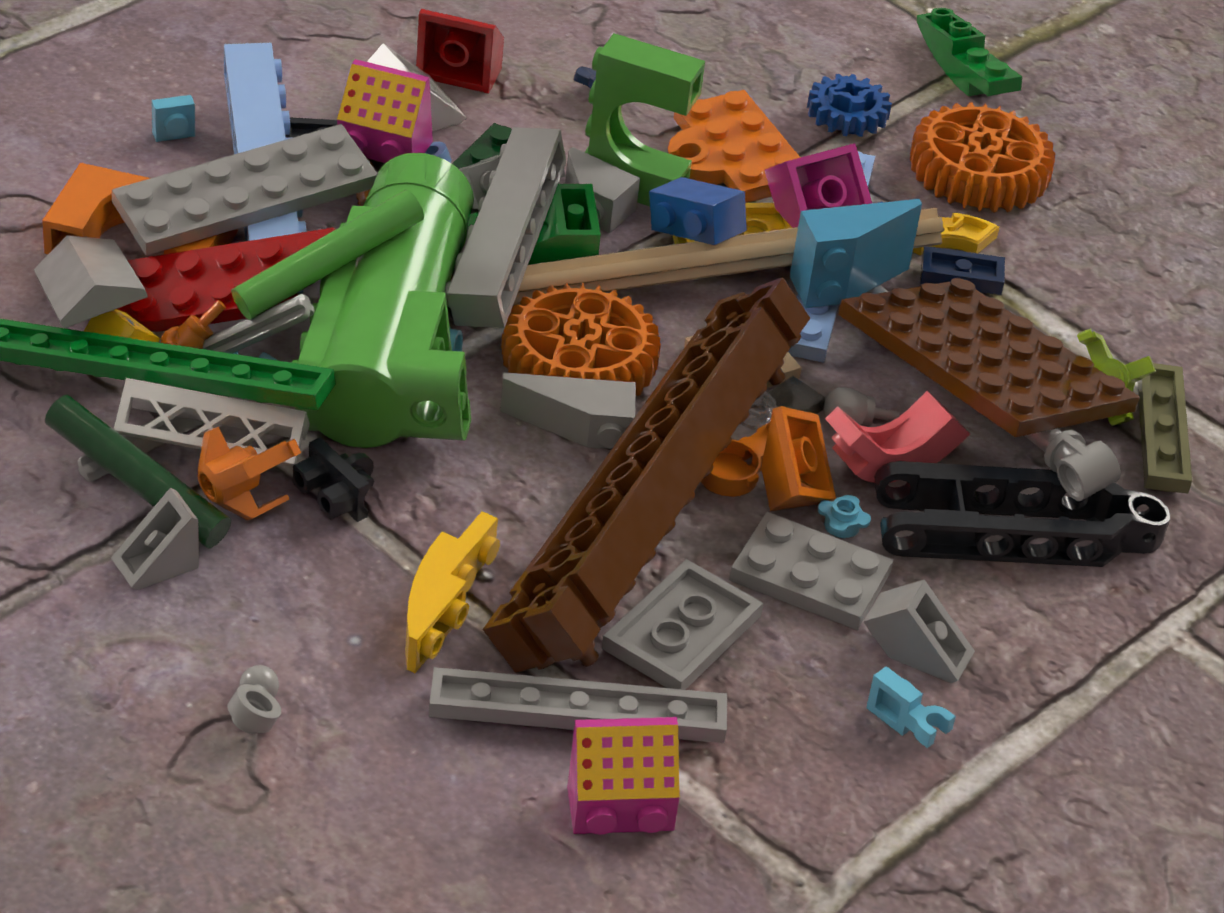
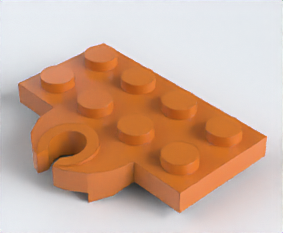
(730, 143)

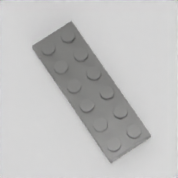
(243, 189)

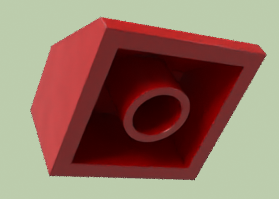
(459, 50)

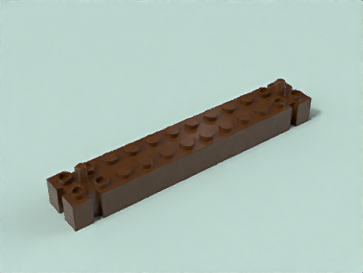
(646, 481)

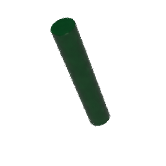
(131, 465)

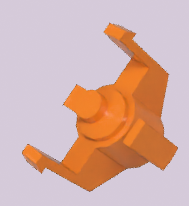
(231, 473)

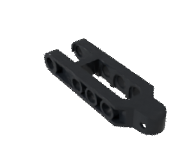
(955, 529)

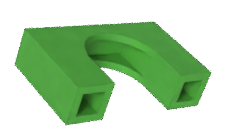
(648, 75)

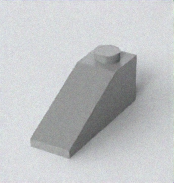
(574, 408)

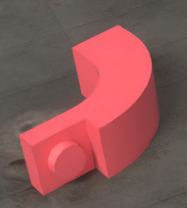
(920, 434)

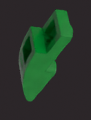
(963, 55)

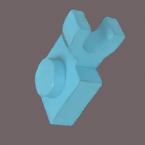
(900, 707)

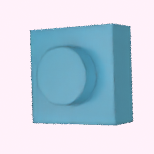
(173, 118)

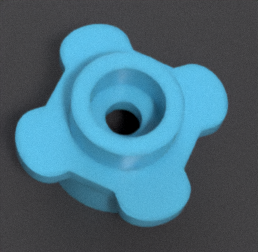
(843, 516)

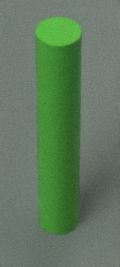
(327, 254)

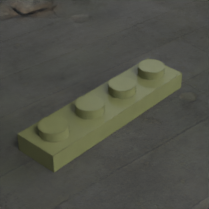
(1164, 430)

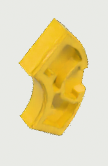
(965, 233)

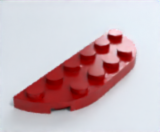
(196, 279)

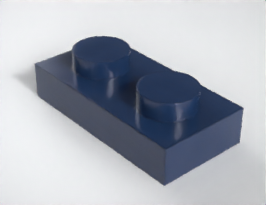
(982, 270)

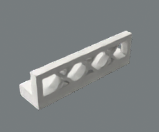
(209, 408)

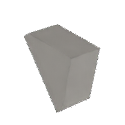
(161, 544)

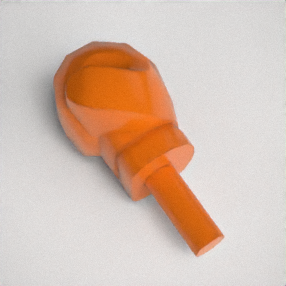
(194, 329)

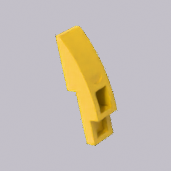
(441, 586)

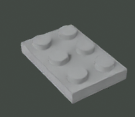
(811, 570)
(682, 626)

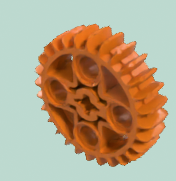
(982, 157)
(581, 337)

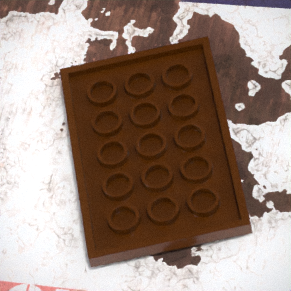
(989, 357)

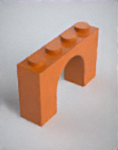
(88, 211)

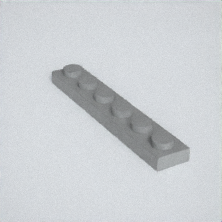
(562, 701)

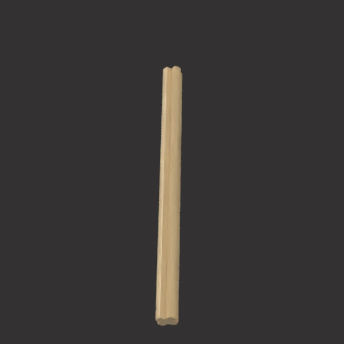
(686, 261)

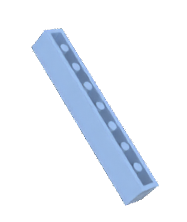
(257, 117)

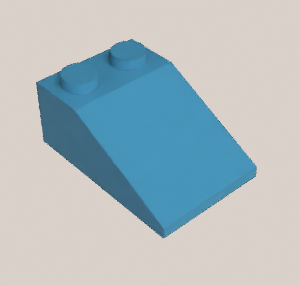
(852, 249)

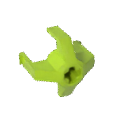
(1107, 364)

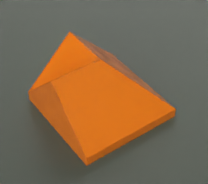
(796, 461)

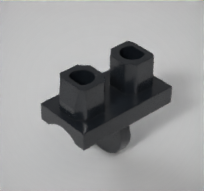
(341, 477)

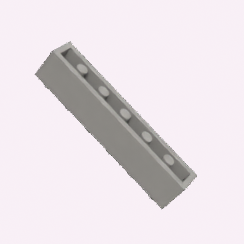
(506, 228)

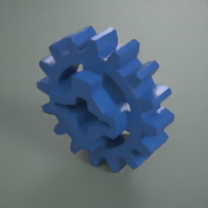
(849, 105)

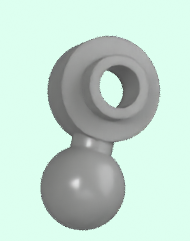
(254, 703)

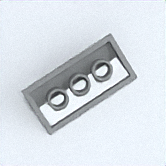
(87, 279)

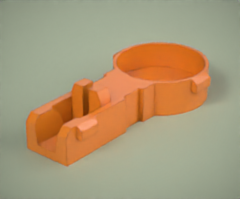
(731, 473)

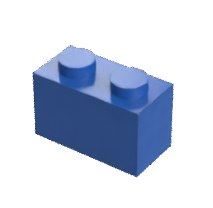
(698, 210)

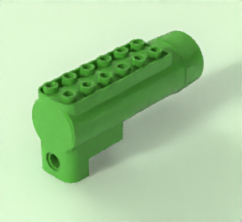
(388, 319)

